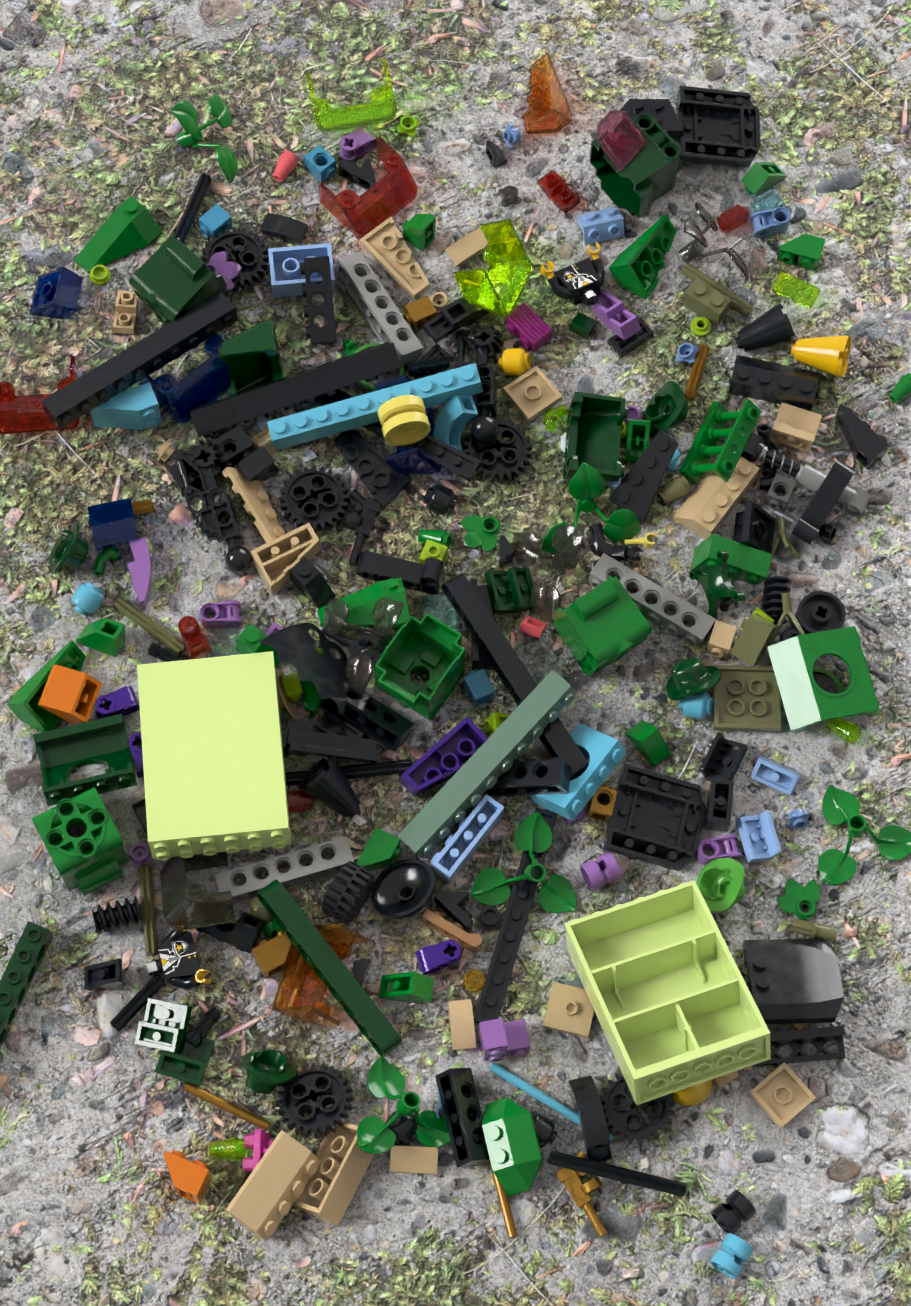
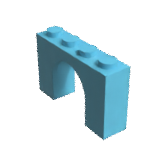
(604, 756)

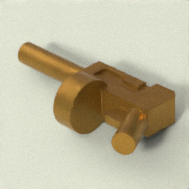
(581, 1193)

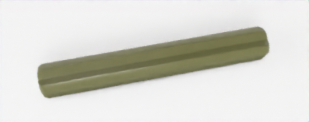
(736, 302)
(149, 625)
(148, 910)

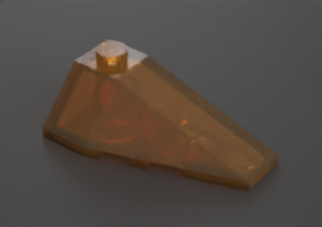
(547, 103)

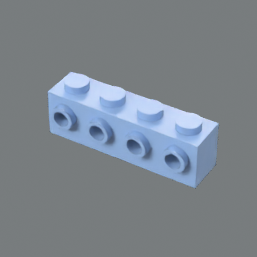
(467, 839)

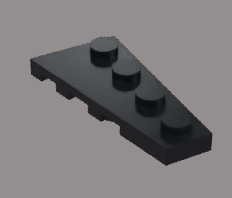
(371, 467)
(645, 477)

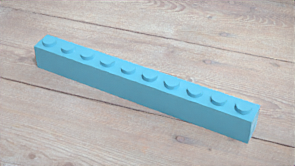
(363, 409)

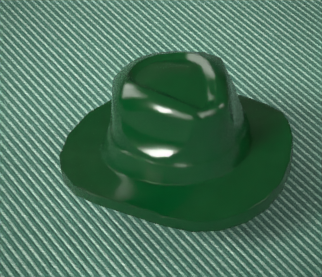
(666, 408)
(68, 550)
(691, 678)
(266, 1070)

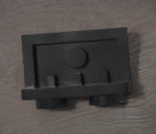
(722, 758)

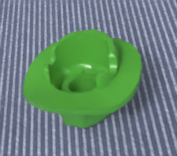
(722, 884)

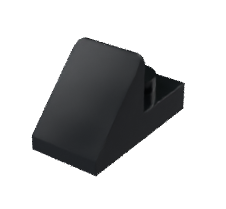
(361, 176)
(258, 465)
(450, 903)
(103, 975)

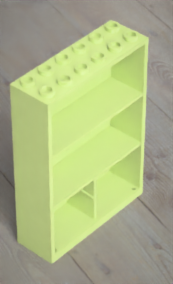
(213, 756)
(667, 992)

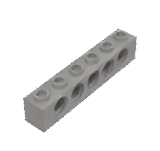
(378, 306)
(664, 601)
(296, 875)

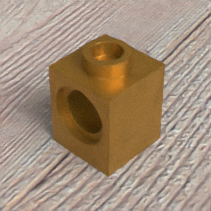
(419, 312)
(599, 811)

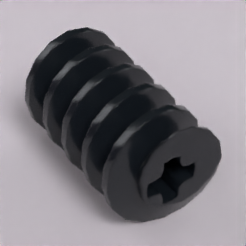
(772, 597)
(116, 915)

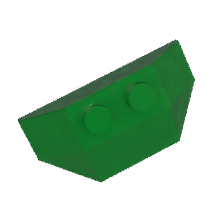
(512, 1145)

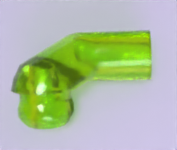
(552, 415)

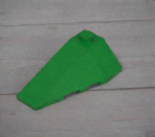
(123, 232)
(641, 261)
(363, 601)
(26, 700)

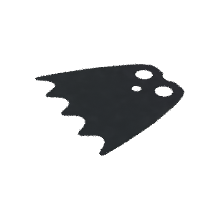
(325, 671)

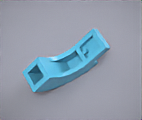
(453, 419)

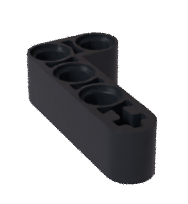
(823, 502)
(414, 575)

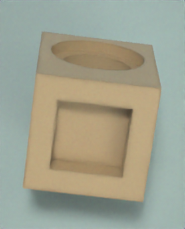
(721, 639)

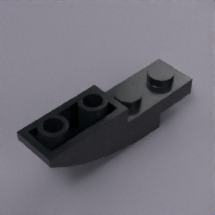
(452, 318)

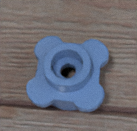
(511, 135)
(686, 348)
(798, 819)

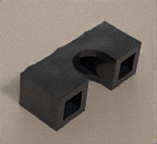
(242, 934)

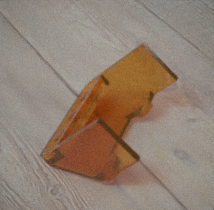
(301, 989)

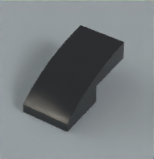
(287, 228)

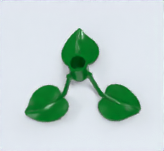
(188, 117)
(584, 487)
(843, 807)
(557, 893)
(374, 1135)

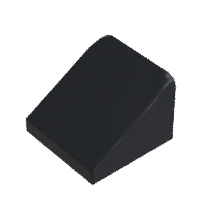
(495, 154)
(506, 553)
(361, 969)

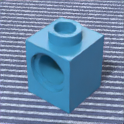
(317, 157)
(214, 220)
(478, 687)

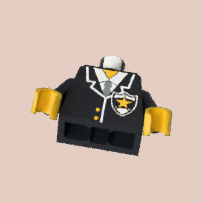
(578, 281)
(179, 961)

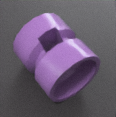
(601, 871)

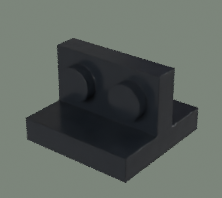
(754, 527)

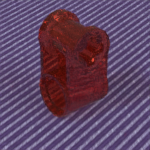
(195, 640)

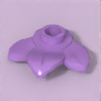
(229, 270)

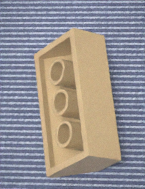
(716, 499)
(337, 1176)
(273, 1186)

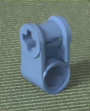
(768, 222)

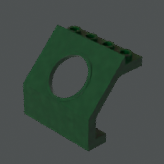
(82, 744)

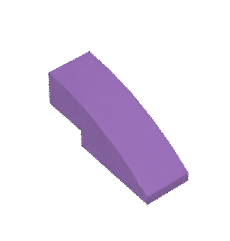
(615, 316)
(141, 570)

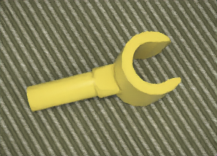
(642, 541)

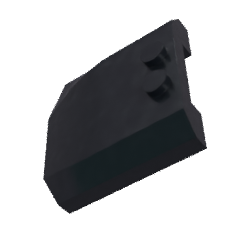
(717, 126)
(655, 818)
(794, 980)

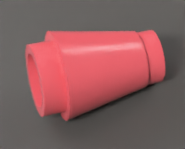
(285, 165)

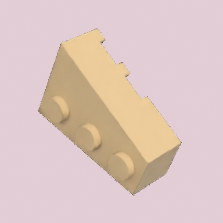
(282, 554)

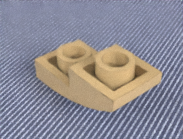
(467, 247)
(126, 312)
(462, 1024)

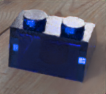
(56, 294)
(113, 523)

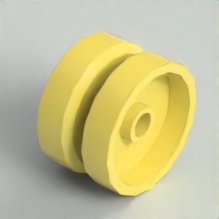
(404, 420)

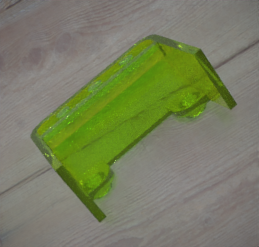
(379, 110)
(507, 271)

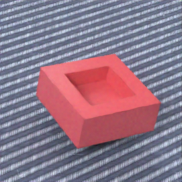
(532, 627)

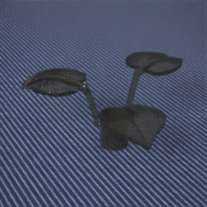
(694, 248)
(567, 542)
(384, 614)

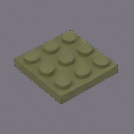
(746, 699)

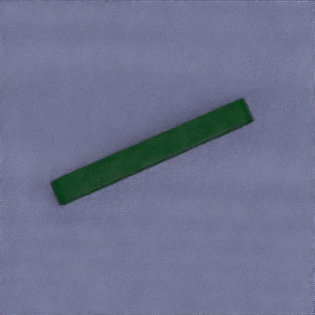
(329, 968)

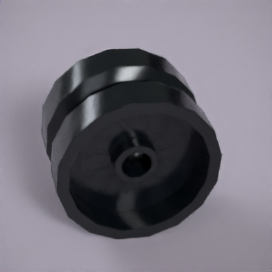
(820, 612)

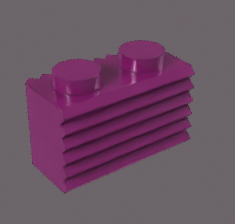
(528, 327)

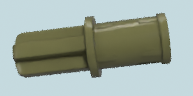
(814, 929)

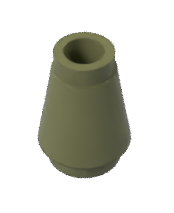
(675, 489)

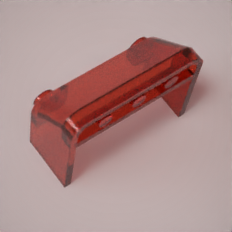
(379, 202)
(26, 412)

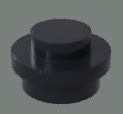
(490, 917)

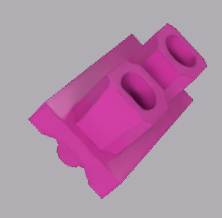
(259, 1143)

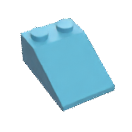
(129, 410)

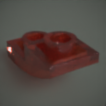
(558, 192)

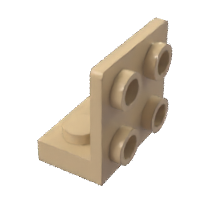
(795, 427)

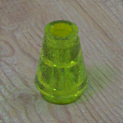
(846, 730)
(228, 1148)

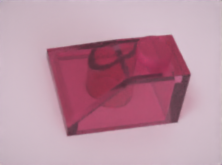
(619, 138)

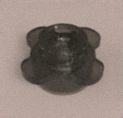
(509, 191)

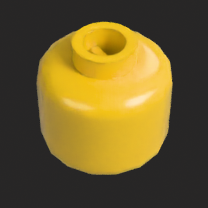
(514, 362)

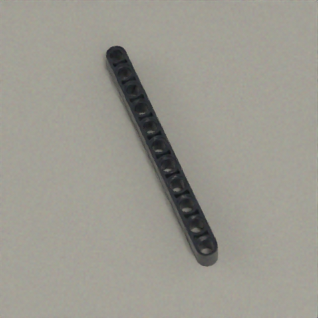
(509, 666)

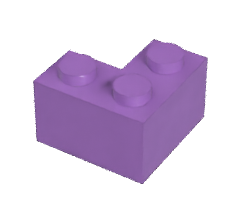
(503, 1039)

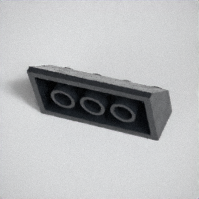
(773, 382)

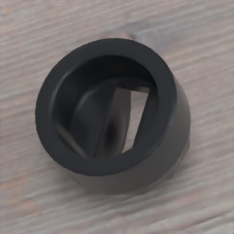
(828, 532)

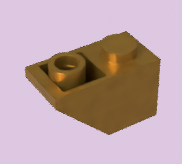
(272, 954)

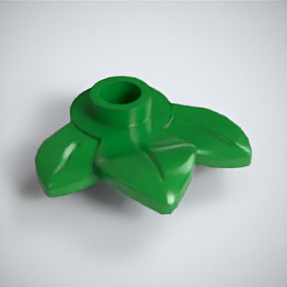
(478, 534)
(800, 896)

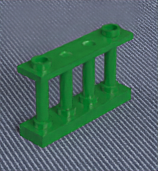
(708, 436)

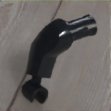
(765, 482)
(617, 552)

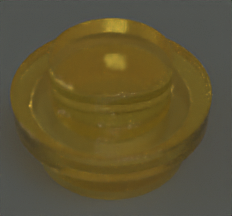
(474, 980)

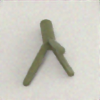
(781, 530)
(787, 610)

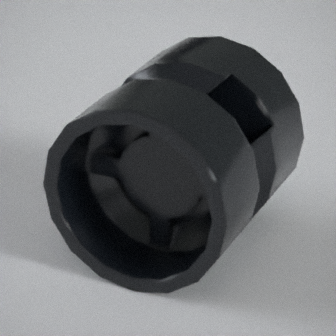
(733, 1212)

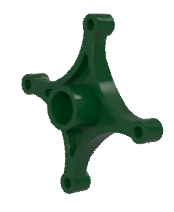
(717, 584)

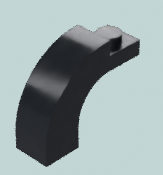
(591, 1118)

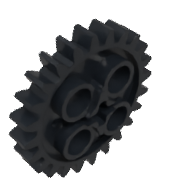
(251, 250)
(500, 467)
(314, 498)
(619, 1117)
(320, 1119)

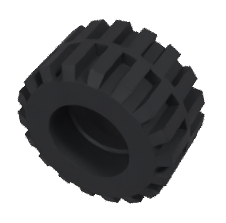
(348, 892)

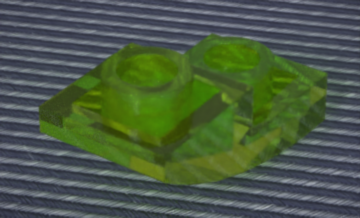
(796, 289)

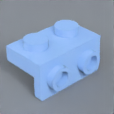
(601, 225)
(758, 837)

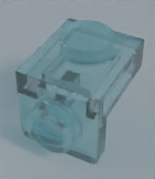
(769, 200)

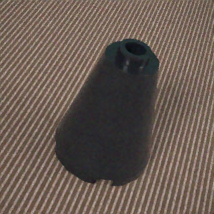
(766, 331)
(331, 788)

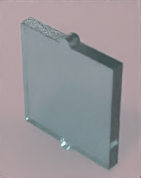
(441, 609)
(222, 641)

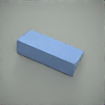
(775, 775)

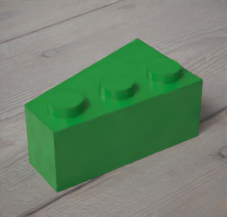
(743, 563)

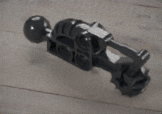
(484, 345)
(208, 518)

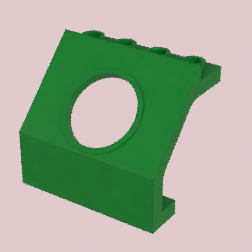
(802, 697)

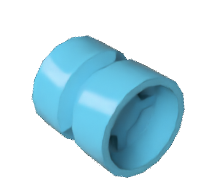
(731, 1256)

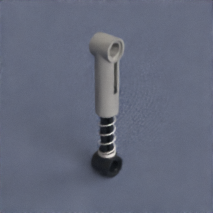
(852, 498)

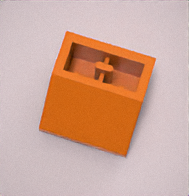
(70, 694)
(188, 1177)

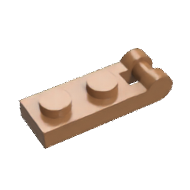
(452, 930)

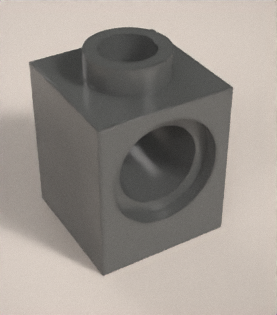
(780, 484)

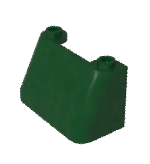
(252, 357)
(594, 435)

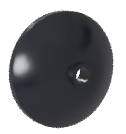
(403, 888)

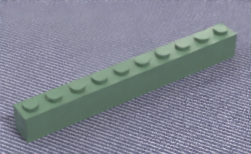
(487, 764)

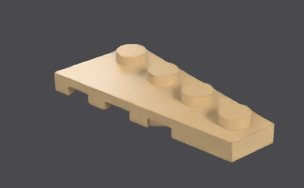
(391, 252)
(256, 504)

